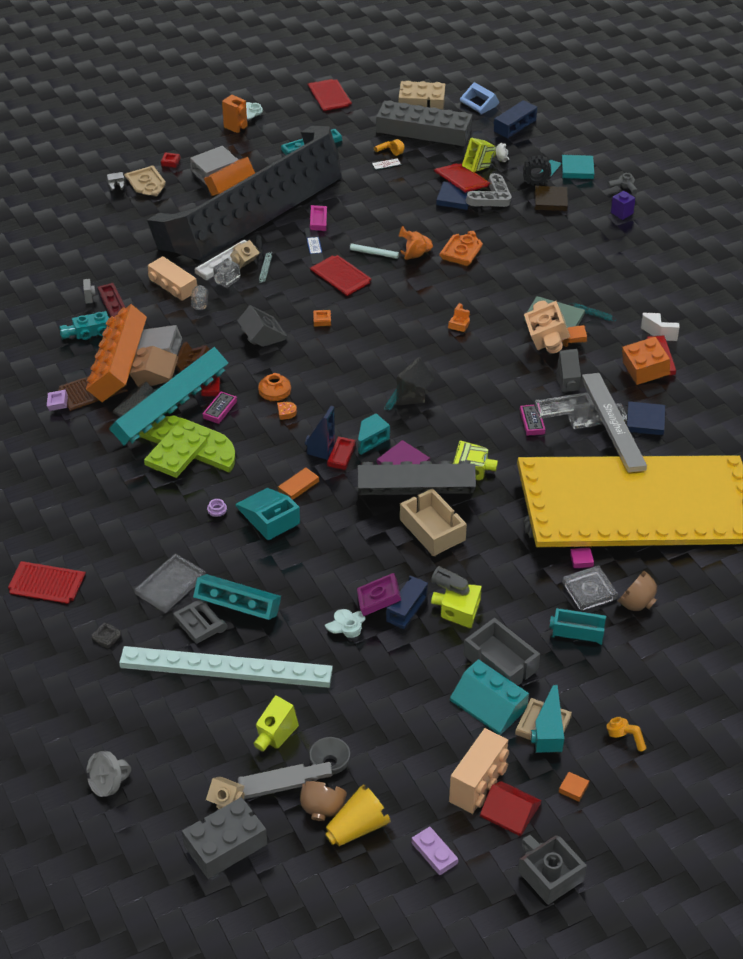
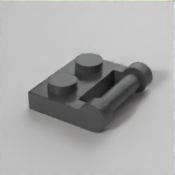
(195, 624)

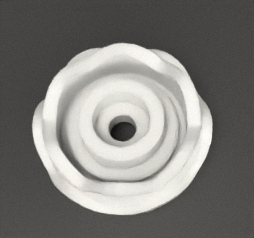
(502, 152)

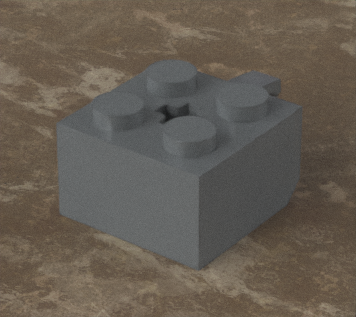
(551, 867)

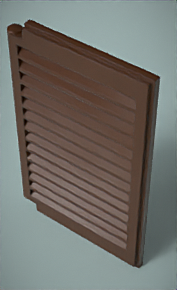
(79, 396)

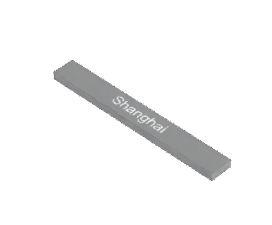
(614, 423)

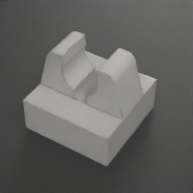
(115, 179)

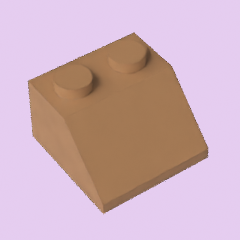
(153, 366)

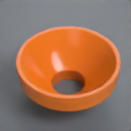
(274, 391)

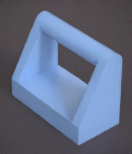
(474, 90)

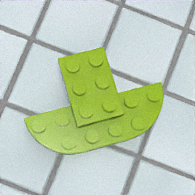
(183, 441)

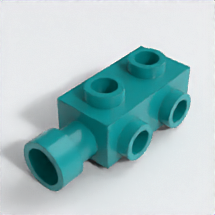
(88, 324)

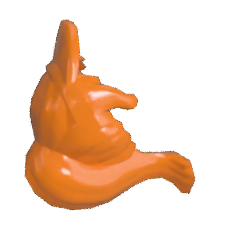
(416, 244)

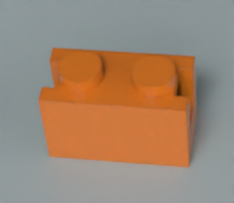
(234, 113)

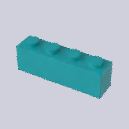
(237, 596)

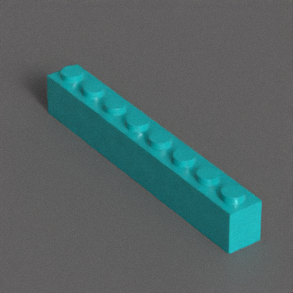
(168, 396)

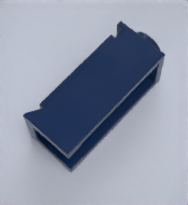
(412, 597)

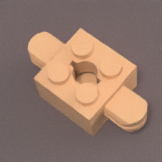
(547, 326)

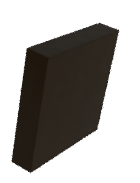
(551, 198)

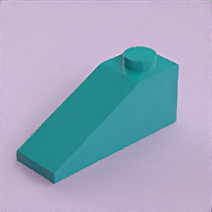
(548, 729)

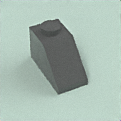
(568, 370)

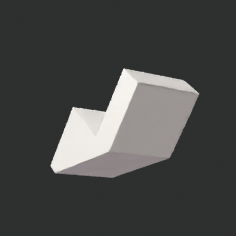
(652, 324)

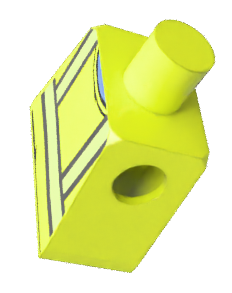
(478, 155)
(477, 455)

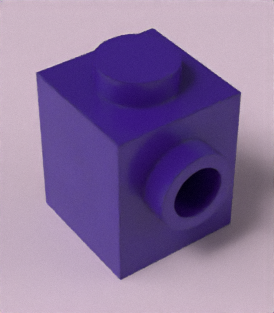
(623, 205)

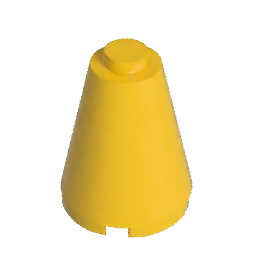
(356, 818)

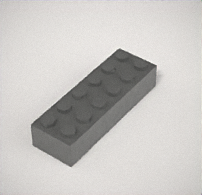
(424, 123)
(416, 478)

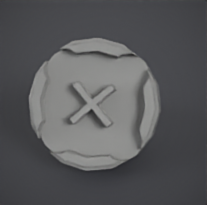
(106, 773)

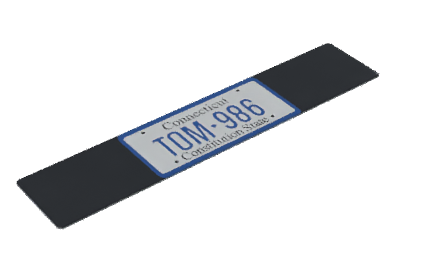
(314, 246)

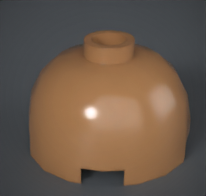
(640, 593)
(321, 800)

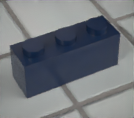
(515, 119)

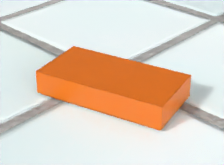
(298, 483)

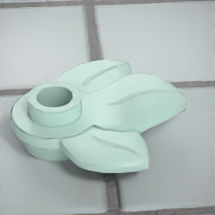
(253, 110)
(346, 622)

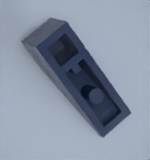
(322, 439)

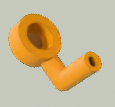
(396, 147)
(619, 727)

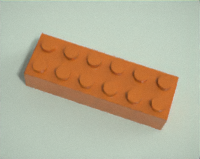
(116, 353)

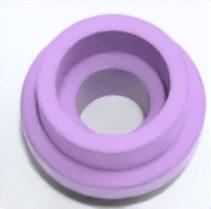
(217, 507)

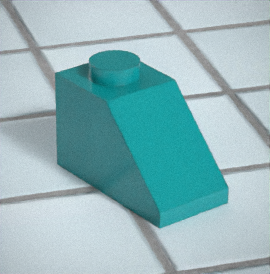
(372, 433)

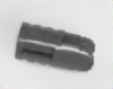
(450, 581)

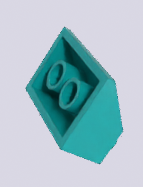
(490, 697)

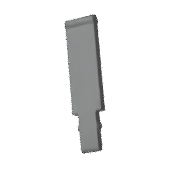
(283, 779)

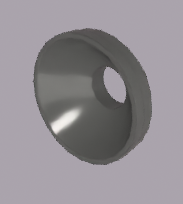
(330, 749)

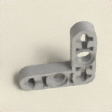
(497, 196)

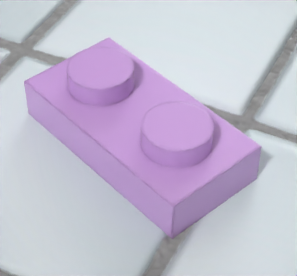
(434, 850)

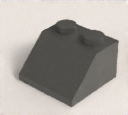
(261, 327)

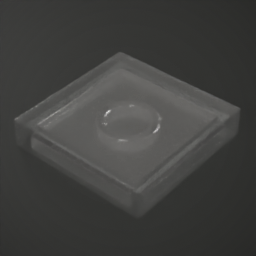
(590, 588)

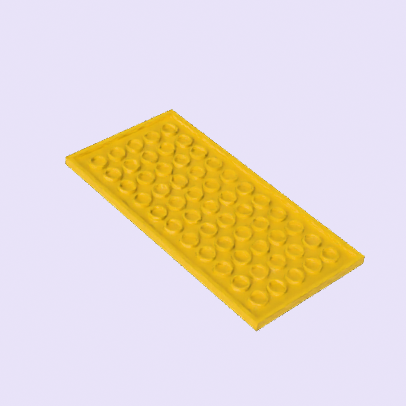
(604, 505)

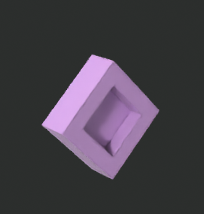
(57, 400)

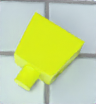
(459, 607)
(276, 724)

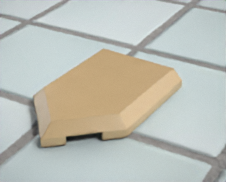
(146, 181)

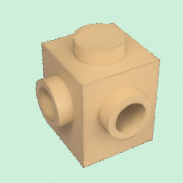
(244, 253)
(224, 791)

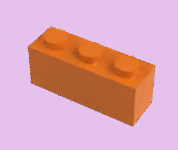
(229, 176)

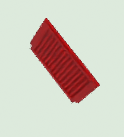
(329, 94)
(462, 177)
(341, 274)
(46, 582)

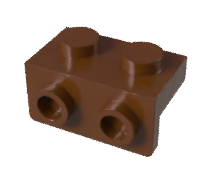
(188, 355)

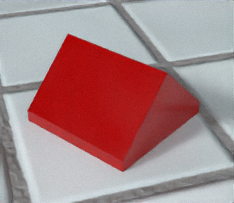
(509, 807)

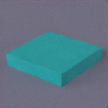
(577, 166)

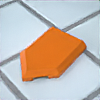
(461, 248)

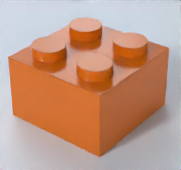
(646, 360)

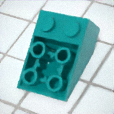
(270, 512)

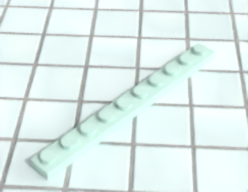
(226, 666)

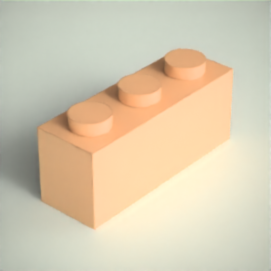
(172, 278)

